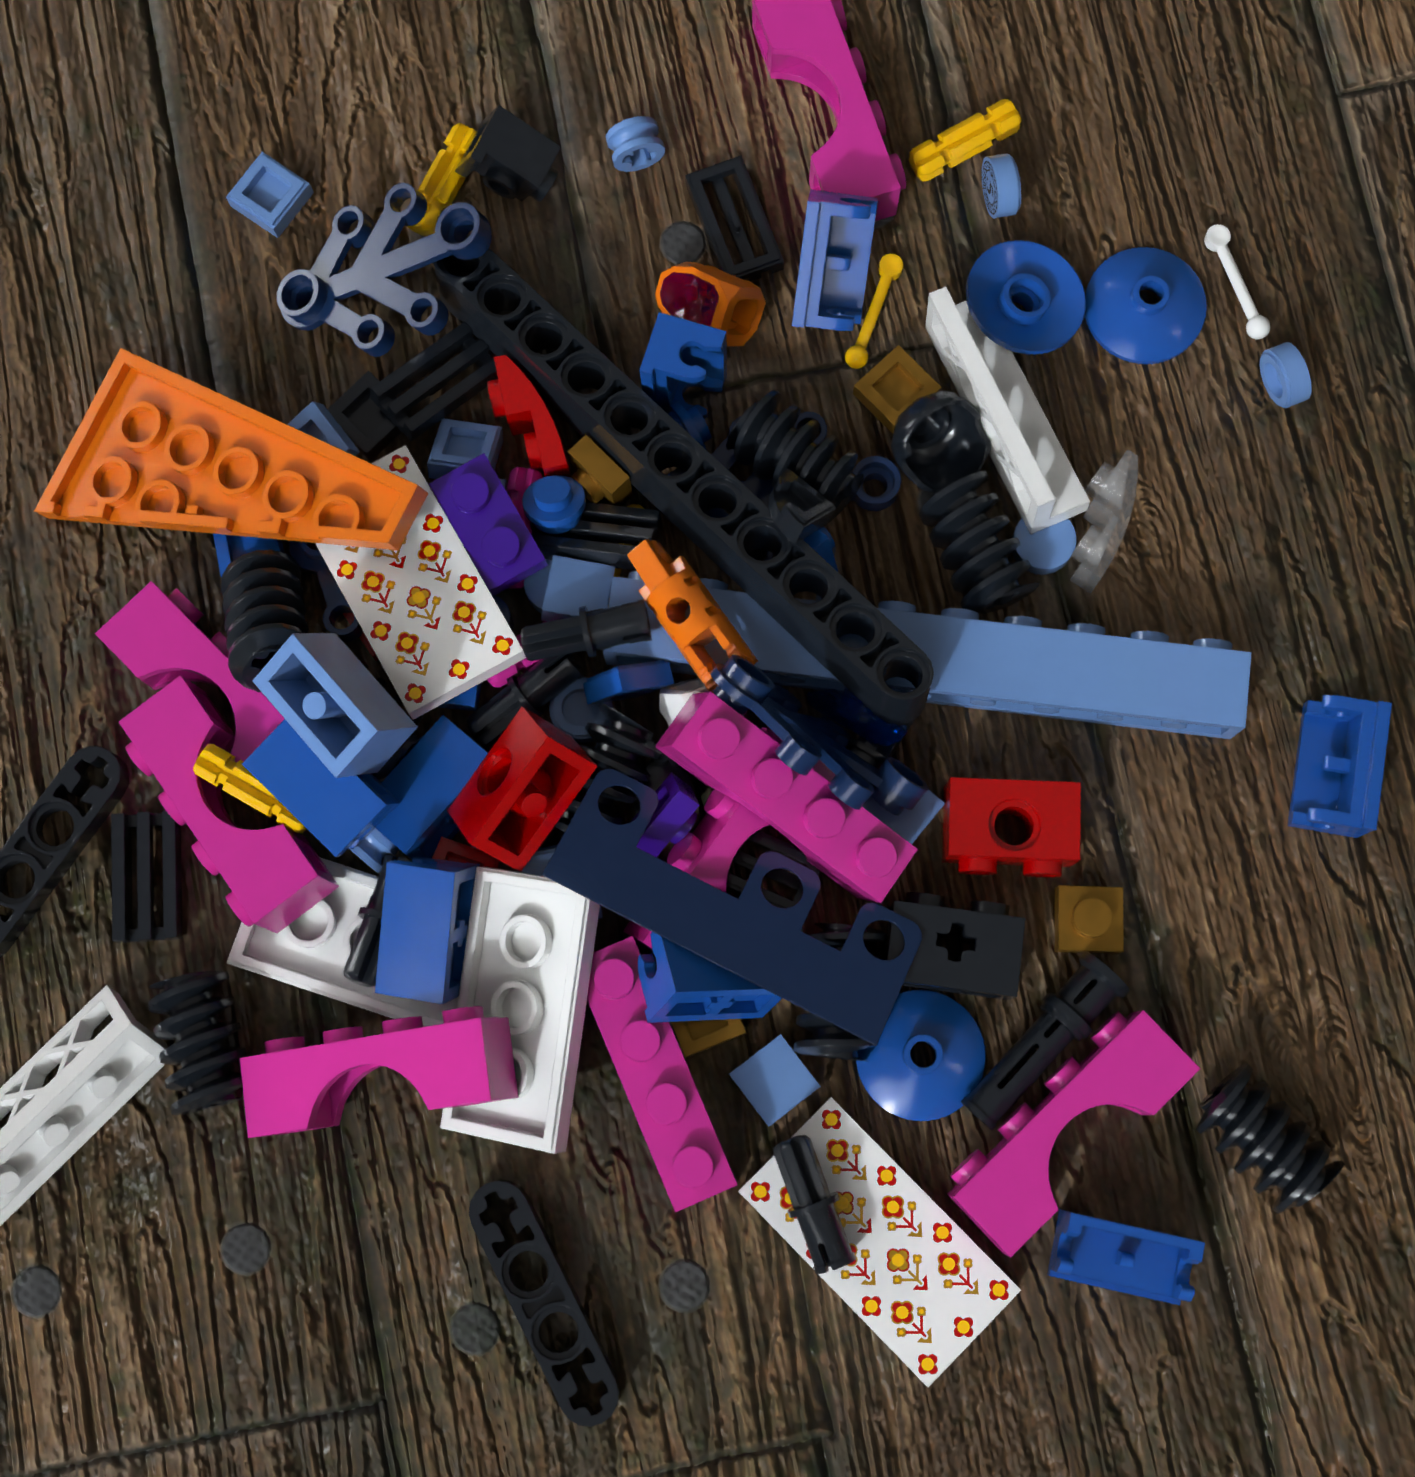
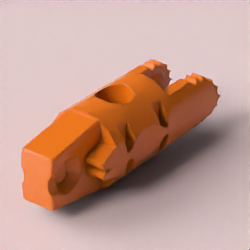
(668, 592)

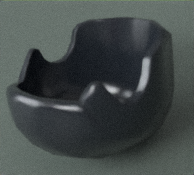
(939, 440)

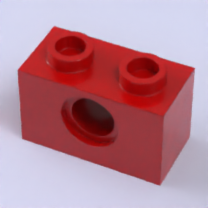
(521, 789)
(1045, 807)

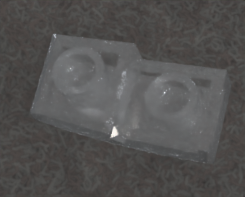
(1111, 509)

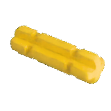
(965, 140)
(441, 180)
(220, 768)

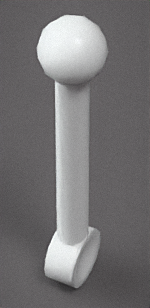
(1217, 241)

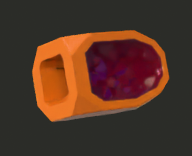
(711, 299)

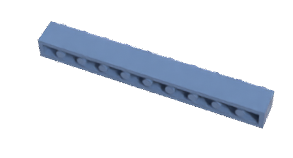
(999, 664)

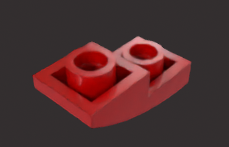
(526, 412)

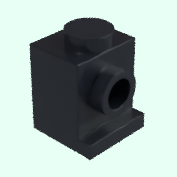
(511, 157)

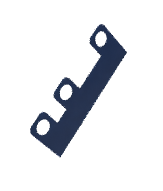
(734, 933)

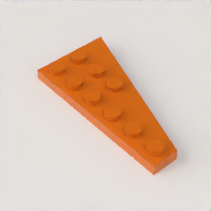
(200, 462)

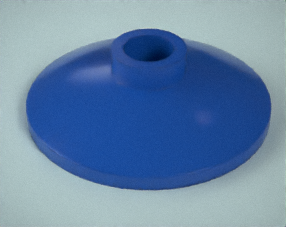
(1037, 281)
(1138, 329)
(957, 1064)

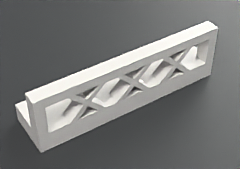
(1011, 416)
(89, 1088)

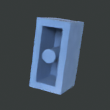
(334, 704)

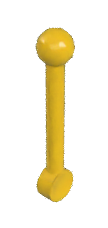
(889, 269)

